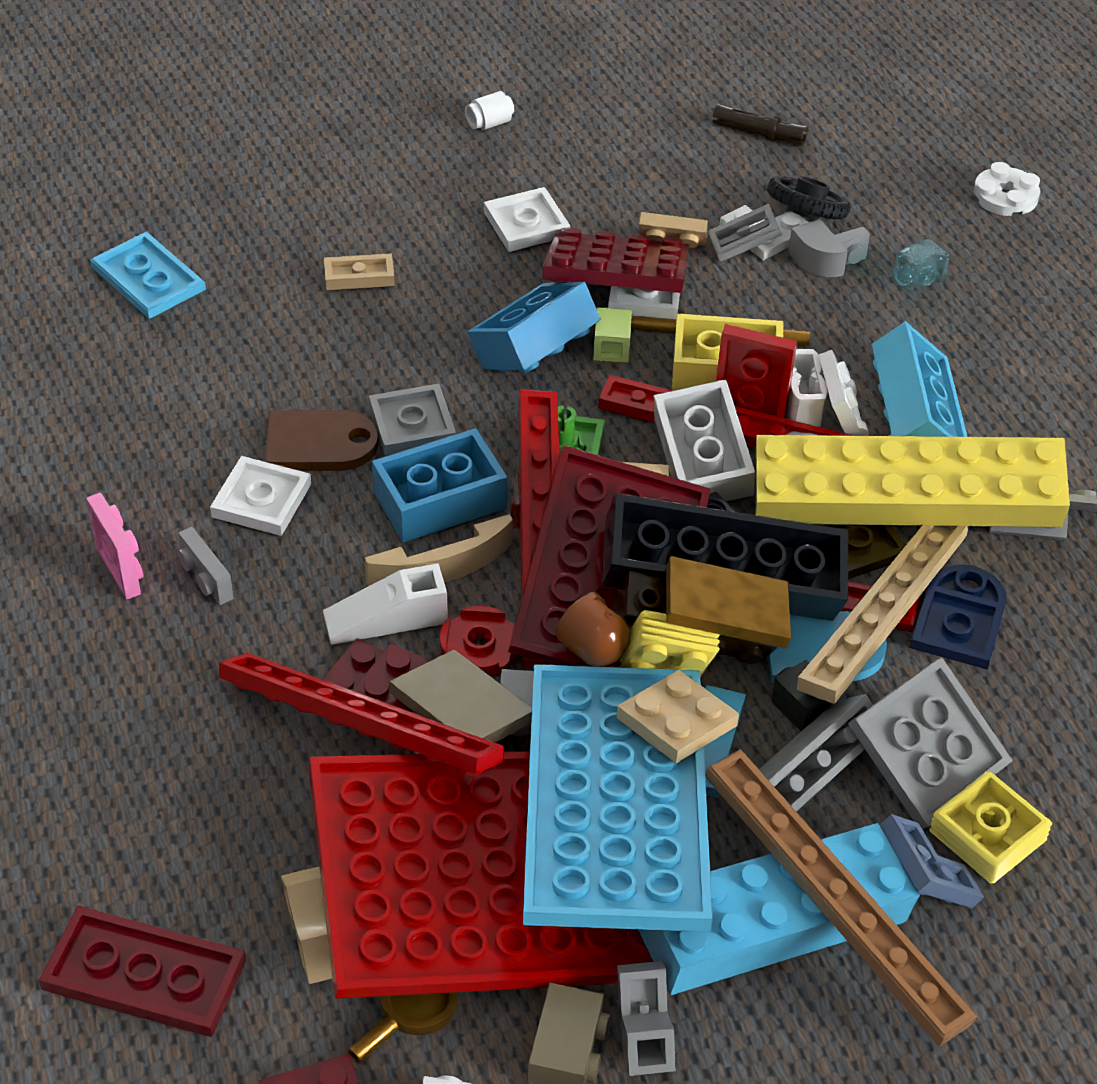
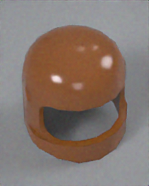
(593, 631)

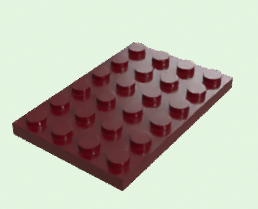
(571, 545)

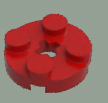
(485, 623)

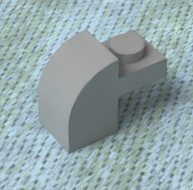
(823, 252)
(644, 1019)

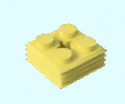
(668, 646)
(990, 827)

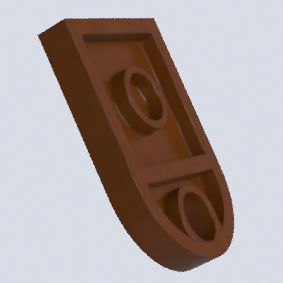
(319, 439)

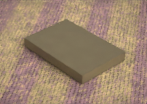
(462, 697)

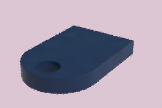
(960, 620)

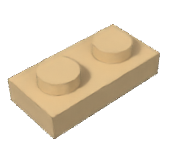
(661, 226)
(359, 271)

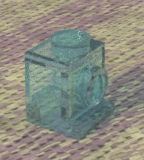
(921, 264)

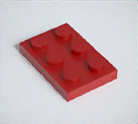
(757, 369)

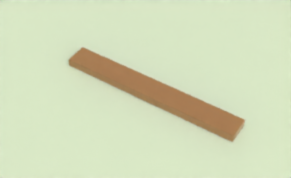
(841, 898)

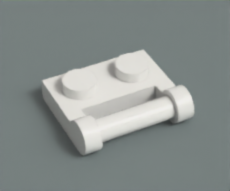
(842, 394)

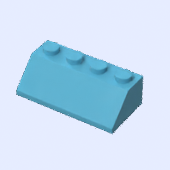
(916, 386)

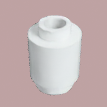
(489, 111)

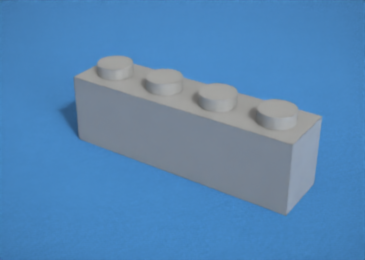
(817, 752)

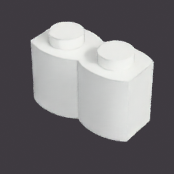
(807, 389)

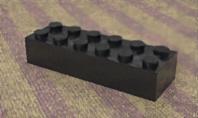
(810, 557)

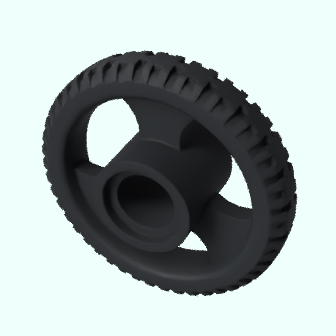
(809, 197)

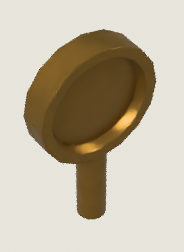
(409, 1014)

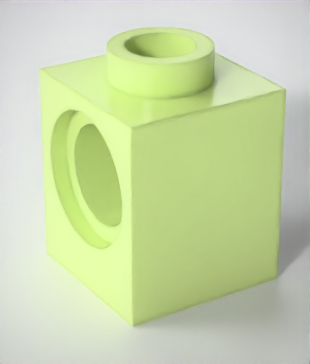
(612, 335)

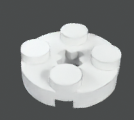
(1022, 195)

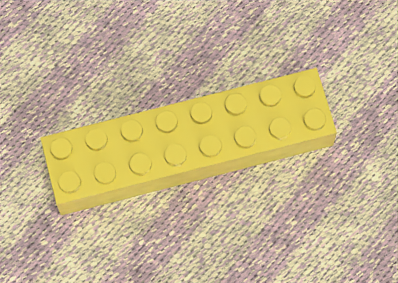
(912, 480)

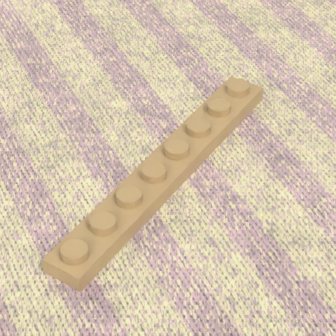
(879, 612)

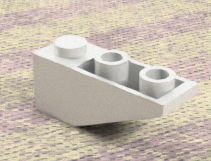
(393, 605)

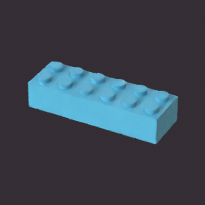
(769, 918)

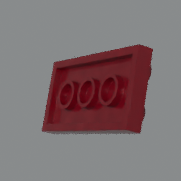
(143, 970)

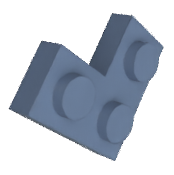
(928, 871)

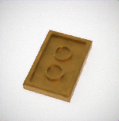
(727, 602)

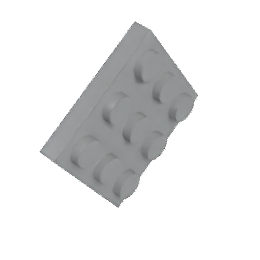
(929, 740)

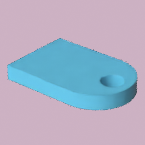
(808, 638)

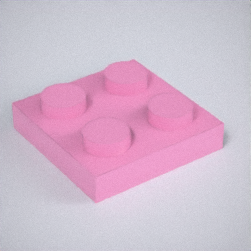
(115, 545)

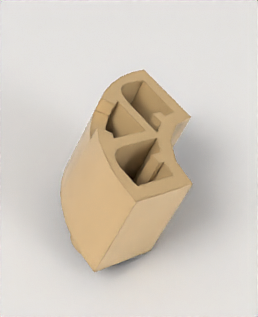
(308, 919)

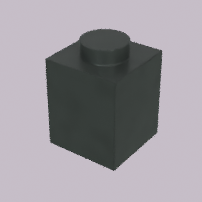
(794, 704)

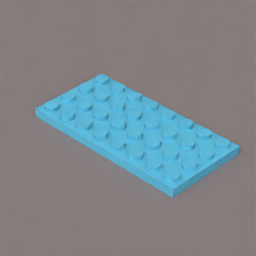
(609, 816)

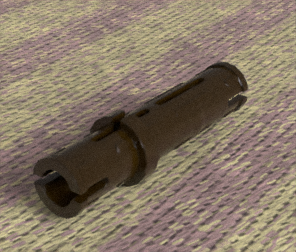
(751, 122)

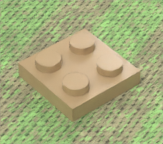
(677, 716)

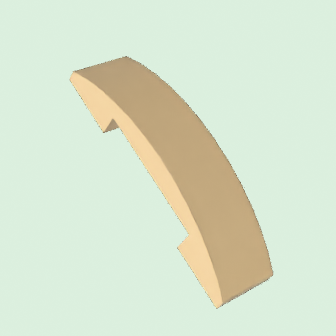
(455, 560)

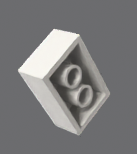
(705, 439)

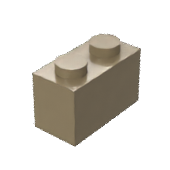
(567, 1037)

